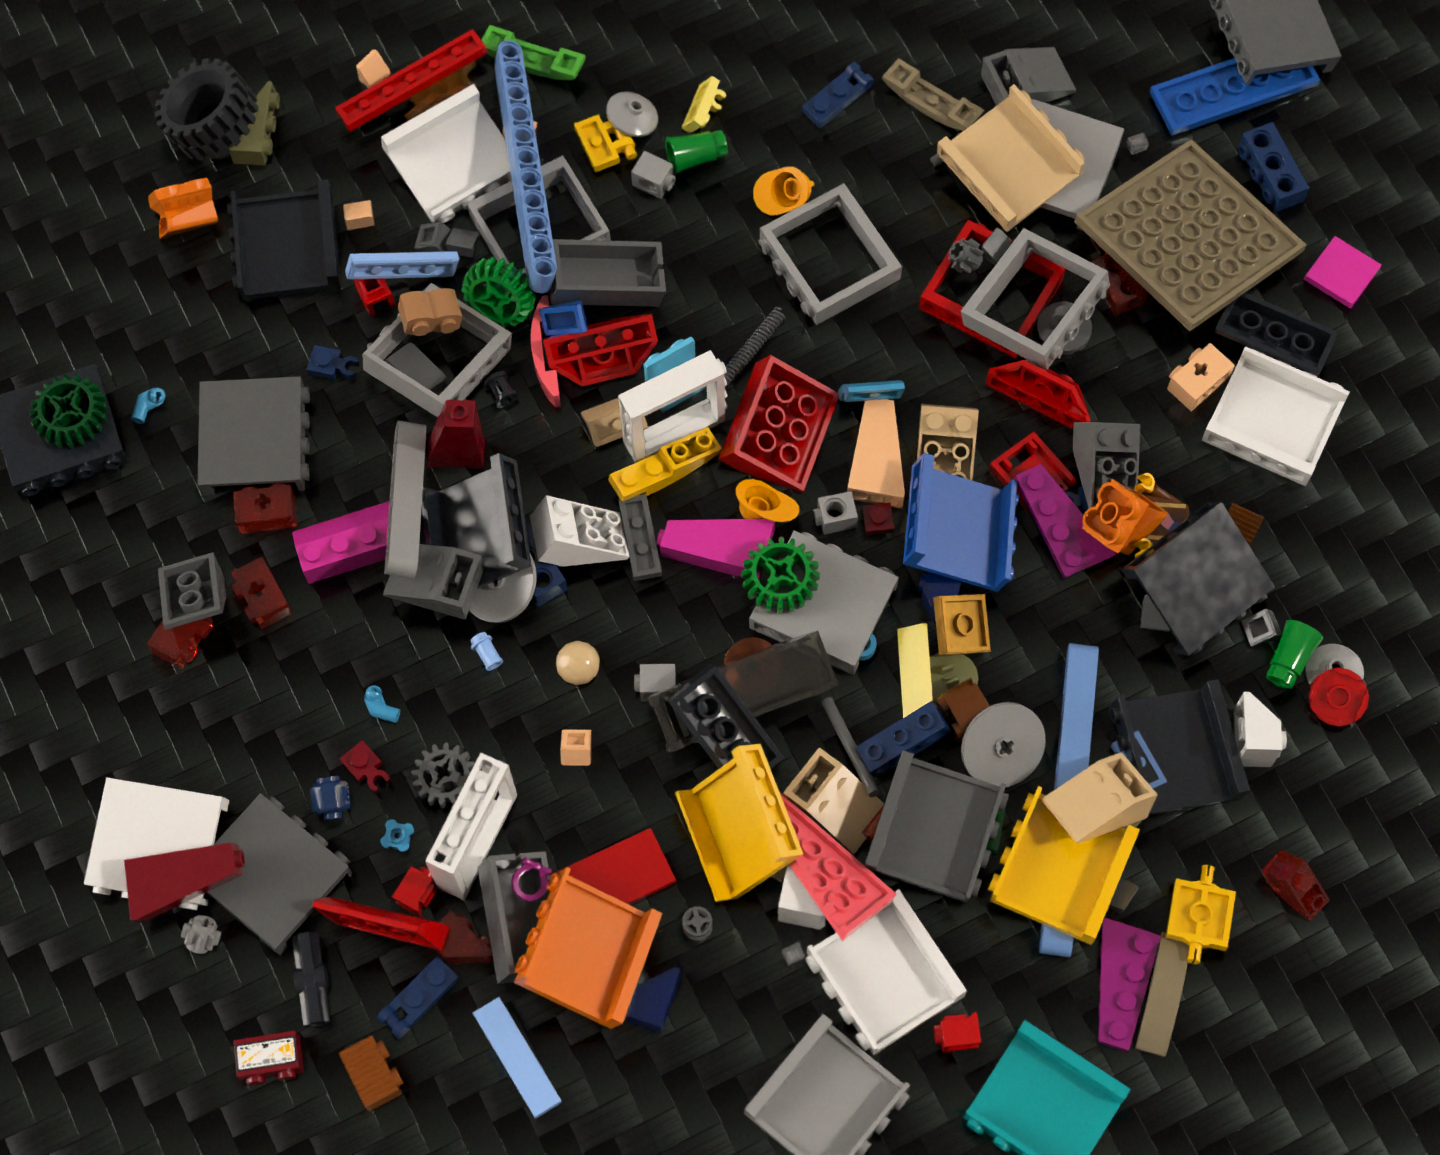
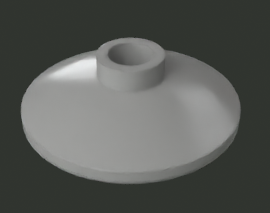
(632, 114)
(1332, 654)

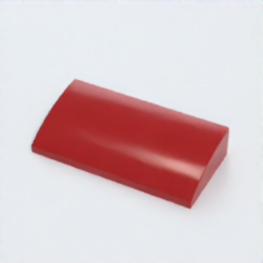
(383, 922)

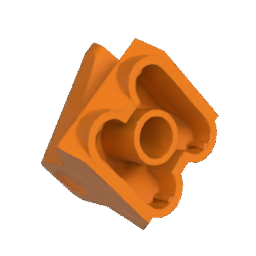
(183, 207)
(1122, 517)

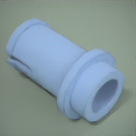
(486, 651)

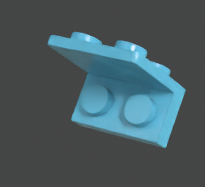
(658, 363)

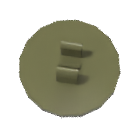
(950, 671)

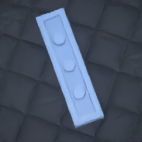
(401, 265)
(517, 1057)

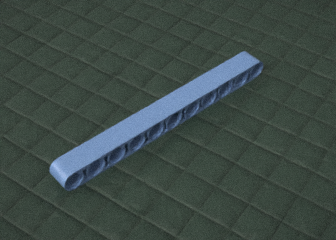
(525, 167)
(1073, 749)

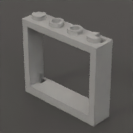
(503, 198)
(865, 230)
(498, 346)
(1043, 355)

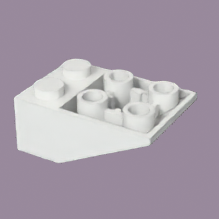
(577, 533)

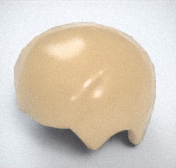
(577, 662)

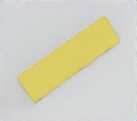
(914, 667)

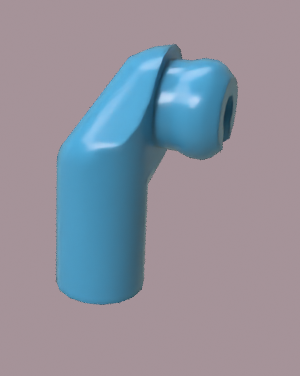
(146, 402)
(377, 706)

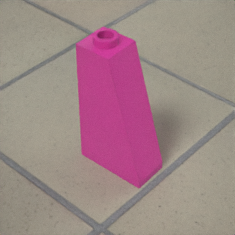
(714, 543)

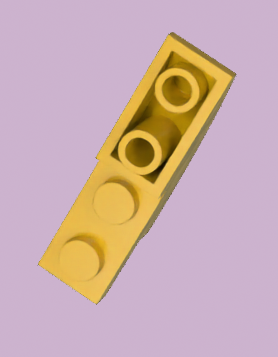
(666, 466)

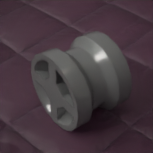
(697, 917)

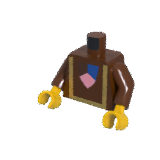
(1176, 510)

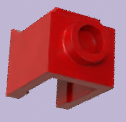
(375, 295)
(415, 891)
(958, 1033)

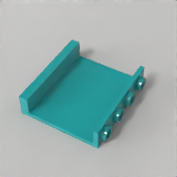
(1045, 1099)

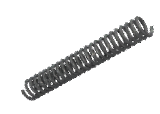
(755, 343)

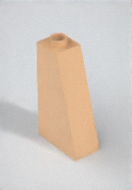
(876, 463)

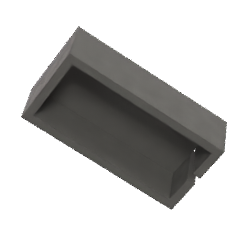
(608, 273)
(506, 914)

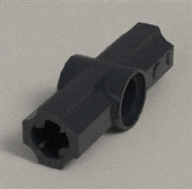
(311, 979)

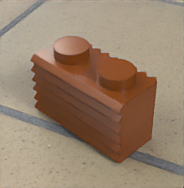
(371, 1073)

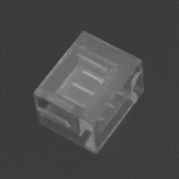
(1137, 143)
(793, 953)

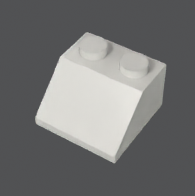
(1257, 732)

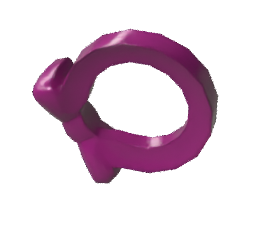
(543, 873)

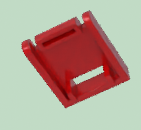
(1039, 455)

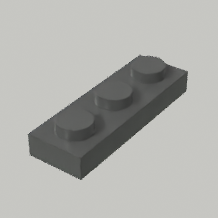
(640, 538)

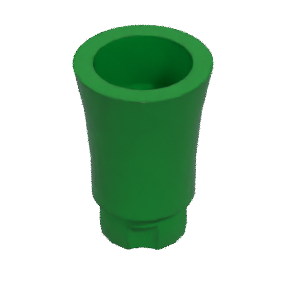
(695, 149)
(1293, 653)

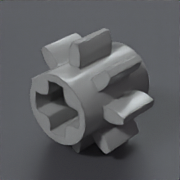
(201, 934)

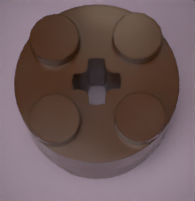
(961, 706)

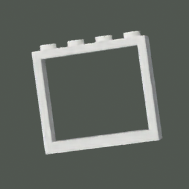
(665, 389)
(472, 826)

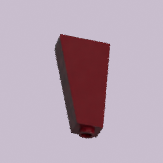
(457, 437)
(176, 877)

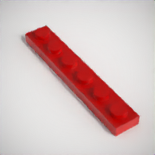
(411, 80)

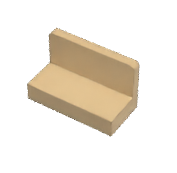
(605, 422)

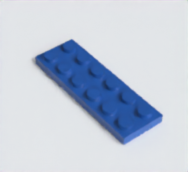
(1222, 93)

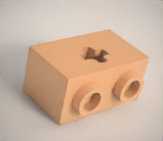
(1200, 376)

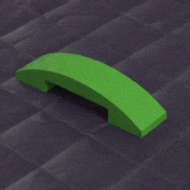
(537, 60)

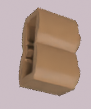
(429, 311)

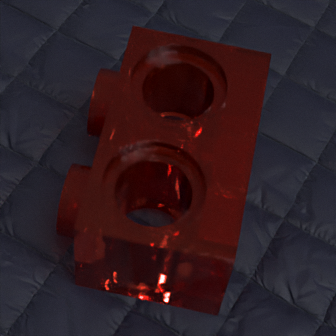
(1116, 300)

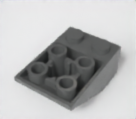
(1029, 69)
(1106, 454)
(443, 581)

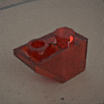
(180, 642)
(1296, 884)
(462, 944)

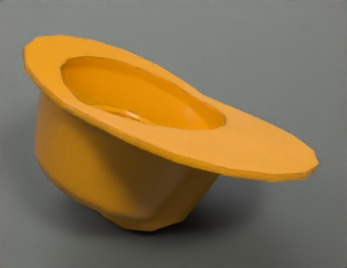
(782, 190)
(762, 501)

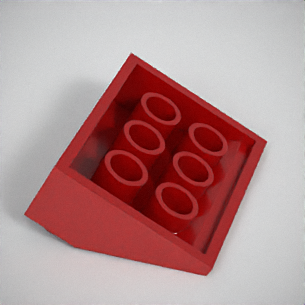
(779, 425)

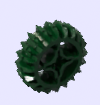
(66, 396)

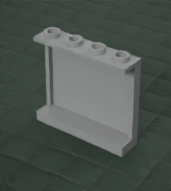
(1097, 144)
(841, 610)
(827, 1096)

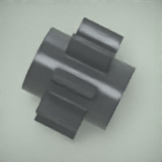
(965, 255)

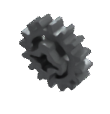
(433, 769)

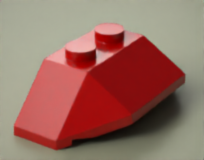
(604, 351)
(1041, 390)

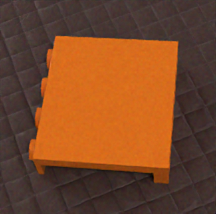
(586, 950)

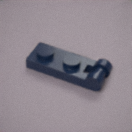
(837, 95)
(418, 997)

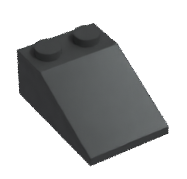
(191, 590)

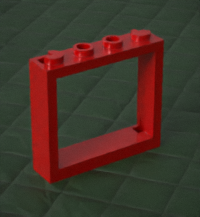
(951, 312)

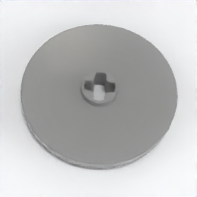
(507, 598)
(1023, 738)

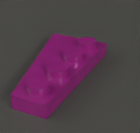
(1060, 523)
(1125, 971)

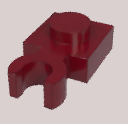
(363, 764)

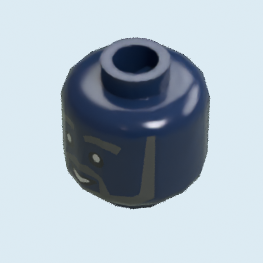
(330, 797)

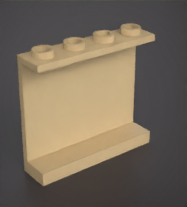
(1012, 159)

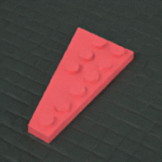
(834, 877)

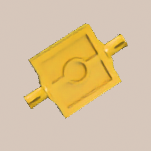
(1200, 914)

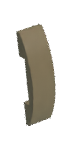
(929, 99)
(1163, 997)

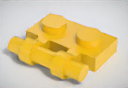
(598, 145)

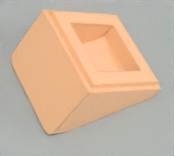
(372, 69)
(358, 215)
(576, 747)

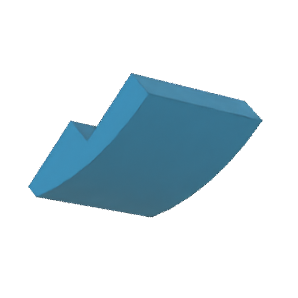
(871, 391)

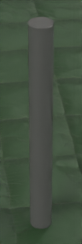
(850, 747)

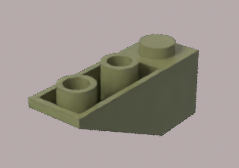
(257, 144)

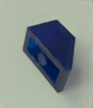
(936, 585)
(653, 1000)

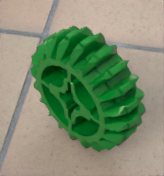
(503, 285)
(764, 560)

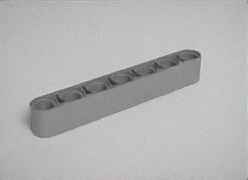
(405, 500)

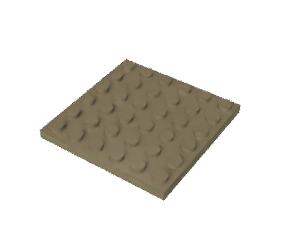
(1190, 234)

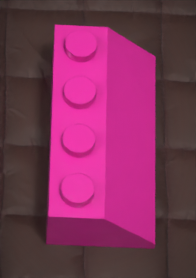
(343, 543)

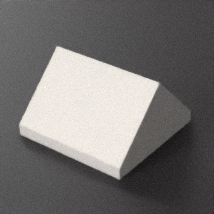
(797, 905)

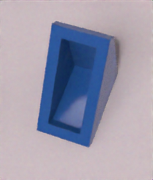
(564, 318)

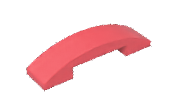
(547, 379)

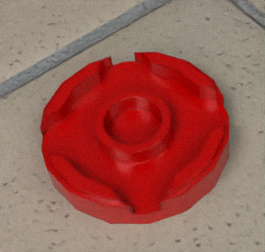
(1338, 696)

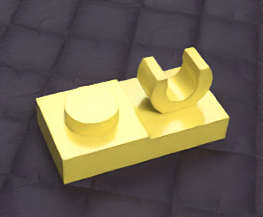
(703, 102)

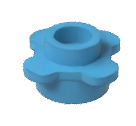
(400, 843)

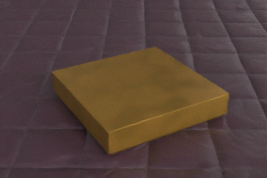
(961, 624)

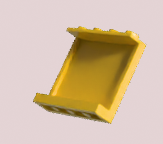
(739, 824)
(1055, 877)

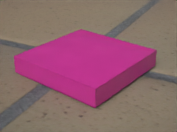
(1342, 272)

